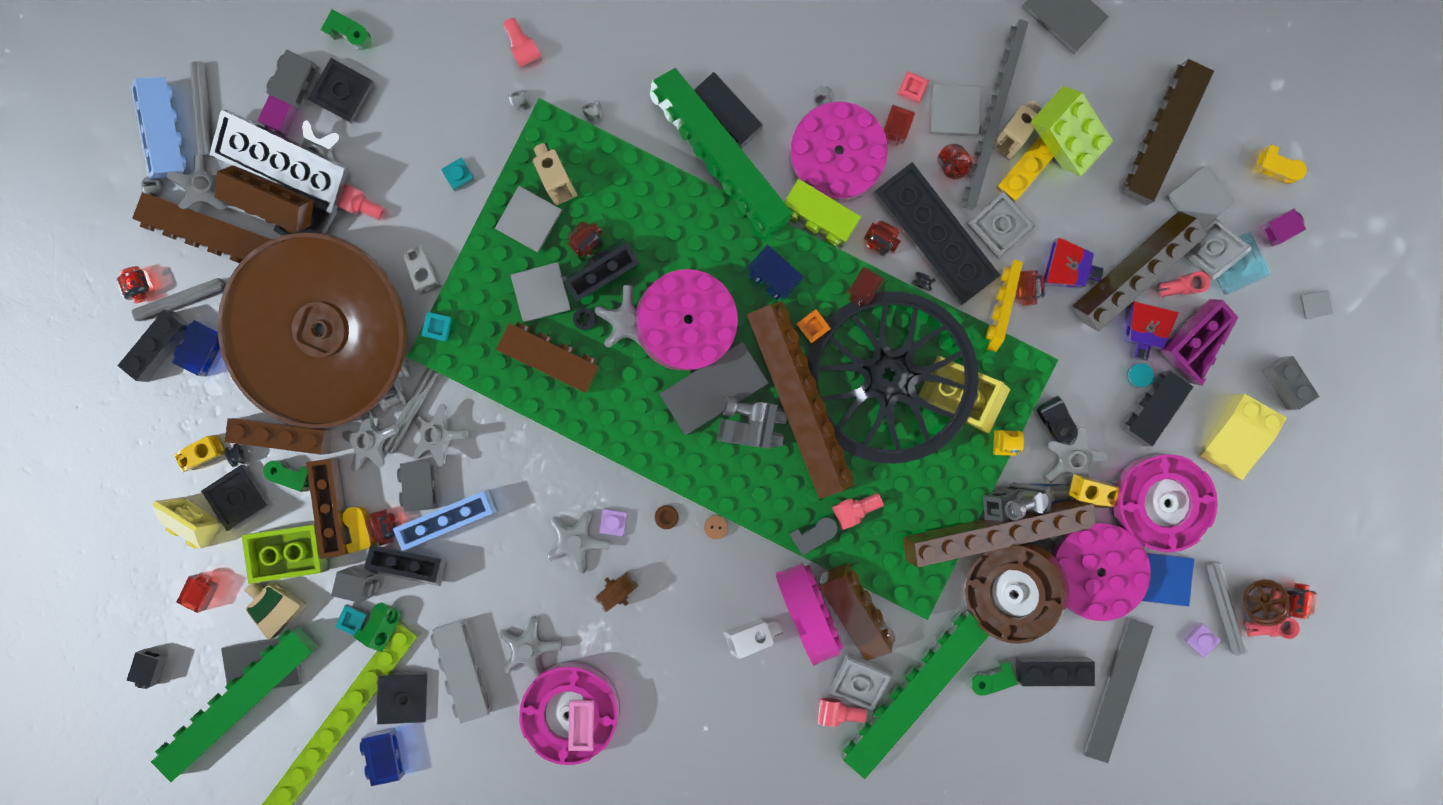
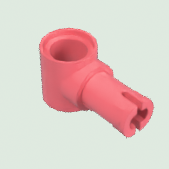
(522, 46)
(353, 201)
(1184, 286)
(851, 511)
(1274, 631)
(833, 712)

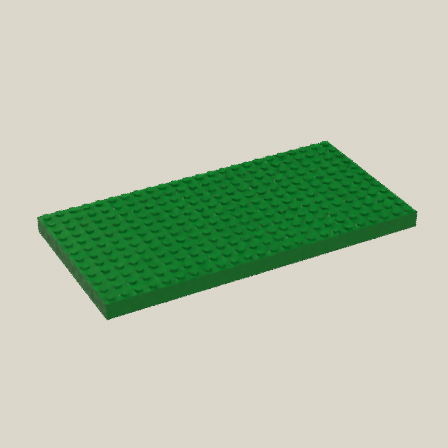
(690, 224)

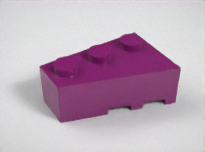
(1199, 340)

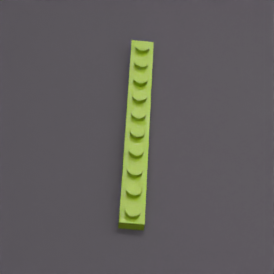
(341, 718)

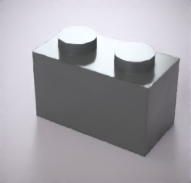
(292, 79)
(1290, 383)
(417, 486)
(355, 584)

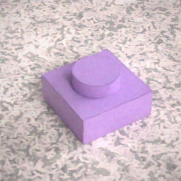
(613, 522)
(1202, 640)

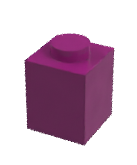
(277, 115)
(1283, 227)

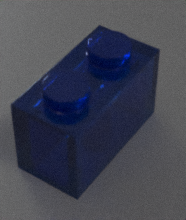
(774, 273)
(198, 348)
(382, 757)

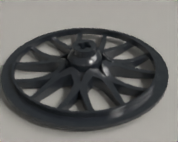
(904, 383)

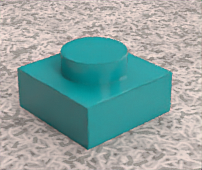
(457, 174)
(437, 326)
(351, 619)

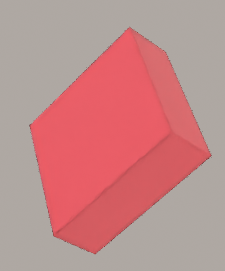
(913, 87)

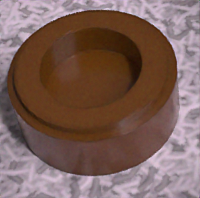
(666, 517)

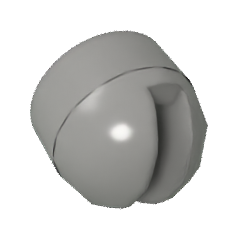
(826, 91)
(518, 98)
(592, 109)
(152, 190)

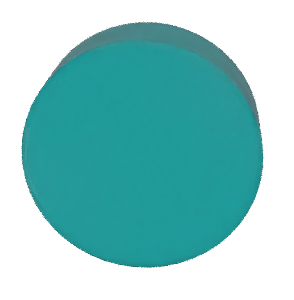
(1140, 375)

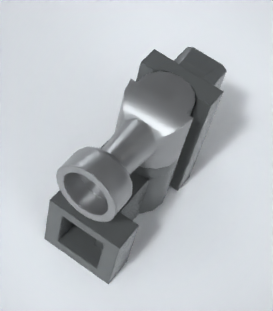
(758, 425)
(1017, 499)

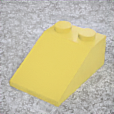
(988, 402)
(1242, 435)
(187, 520)

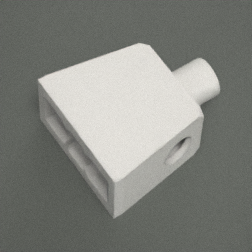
(742, 638)

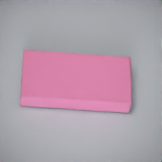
(581, 725)

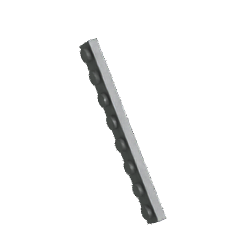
(996, 104)

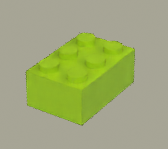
(1072, 130)
(821, 214)
(282, 554)

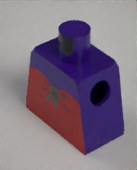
(1070, 265)
(1148, 327)

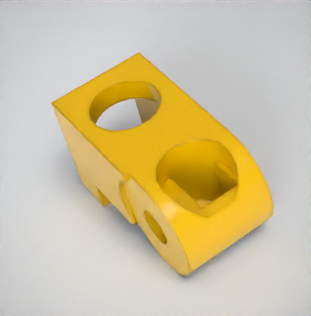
(1279, 167)
(1008, 442)
(200, 453)
(1093, 491)
(355, 519)

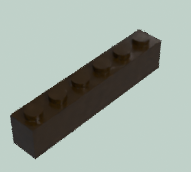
(1167, 131)
(1139, 270)

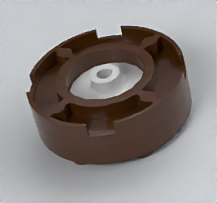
(1011, 615)

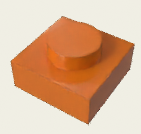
(813, 326)

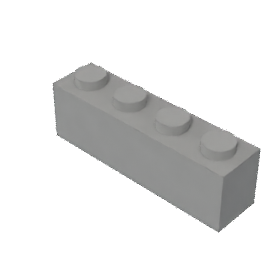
(461, 670)

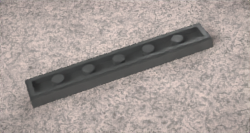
(1118, 690)

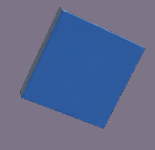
(1169, 579)

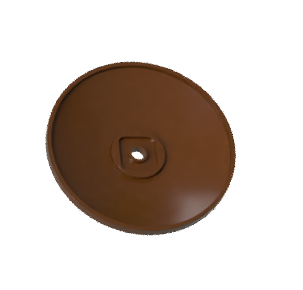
(272, 339)

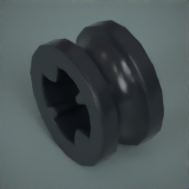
(923, 281)
(577, 316)
(235, 455)

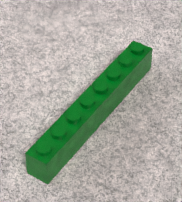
(720, 153)
(914, 694)
(234, 703)

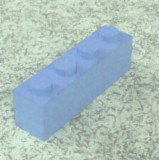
(157, 126)
(444, 520)

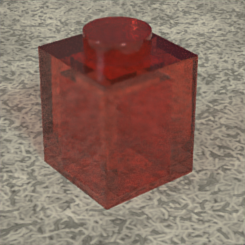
(898, 125)
(864, 287)
(197, 592)

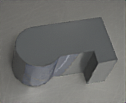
(822, 531)

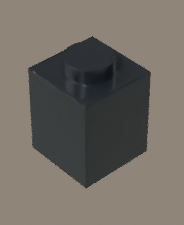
(146, 668)

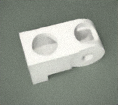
(420, 270)

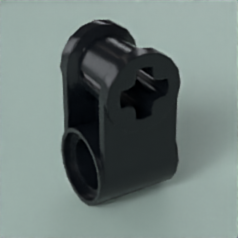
(1055, 417)

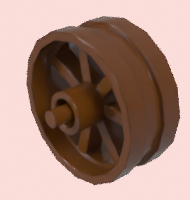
(616, 591)
(1266, 602)

